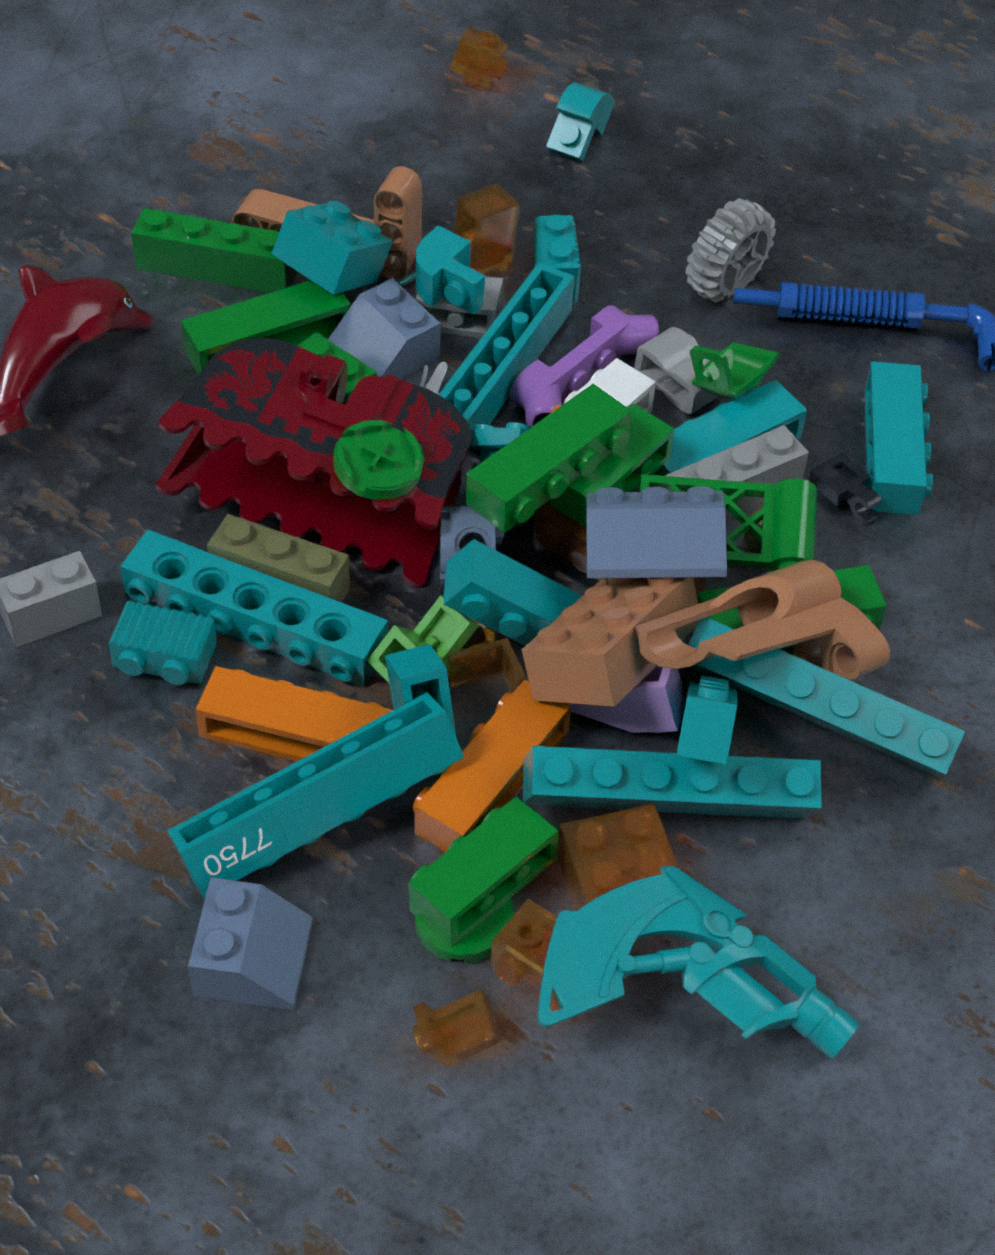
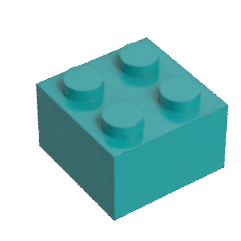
(332, 246)

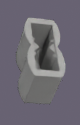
(670, 365)

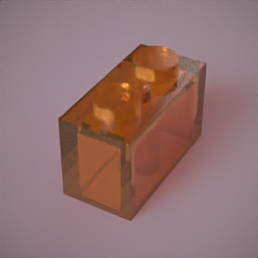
(490, 223)

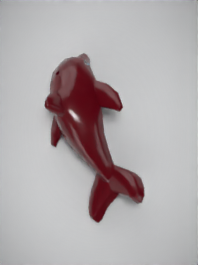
(52, 326)

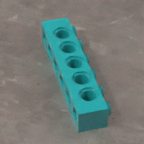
(254, 607)

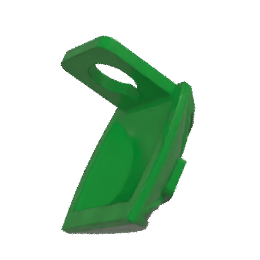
(731, 370)

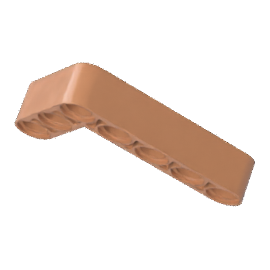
(395, 212)

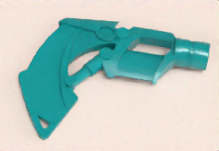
(593, 947)

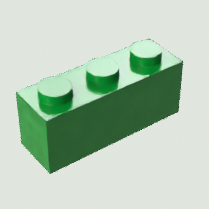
(644, 454)
(482, 870)

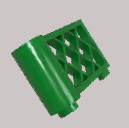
(786, 517)

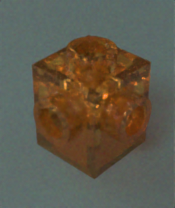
(480, 57)

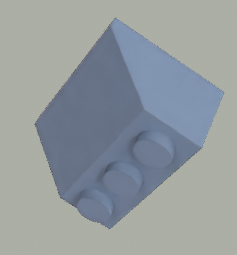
(656, 533)

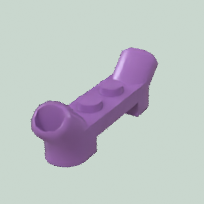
(611, 336)

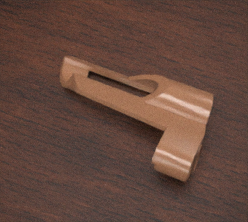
(778, 609)

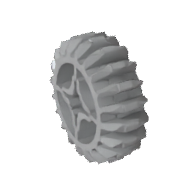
(730, 249)

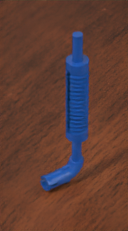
(873, 307)

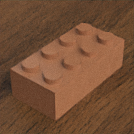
(593, 647)

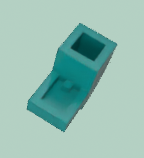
(579, 117)
(446, 272)

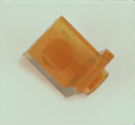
(457, 1028)

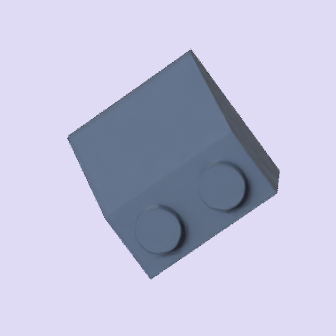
(389, 331)
(248, 946)

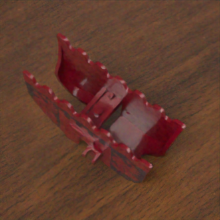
(268, 442)

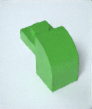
(440, 627)

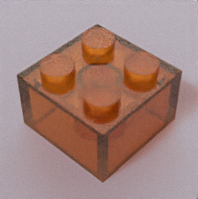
(612, 851)

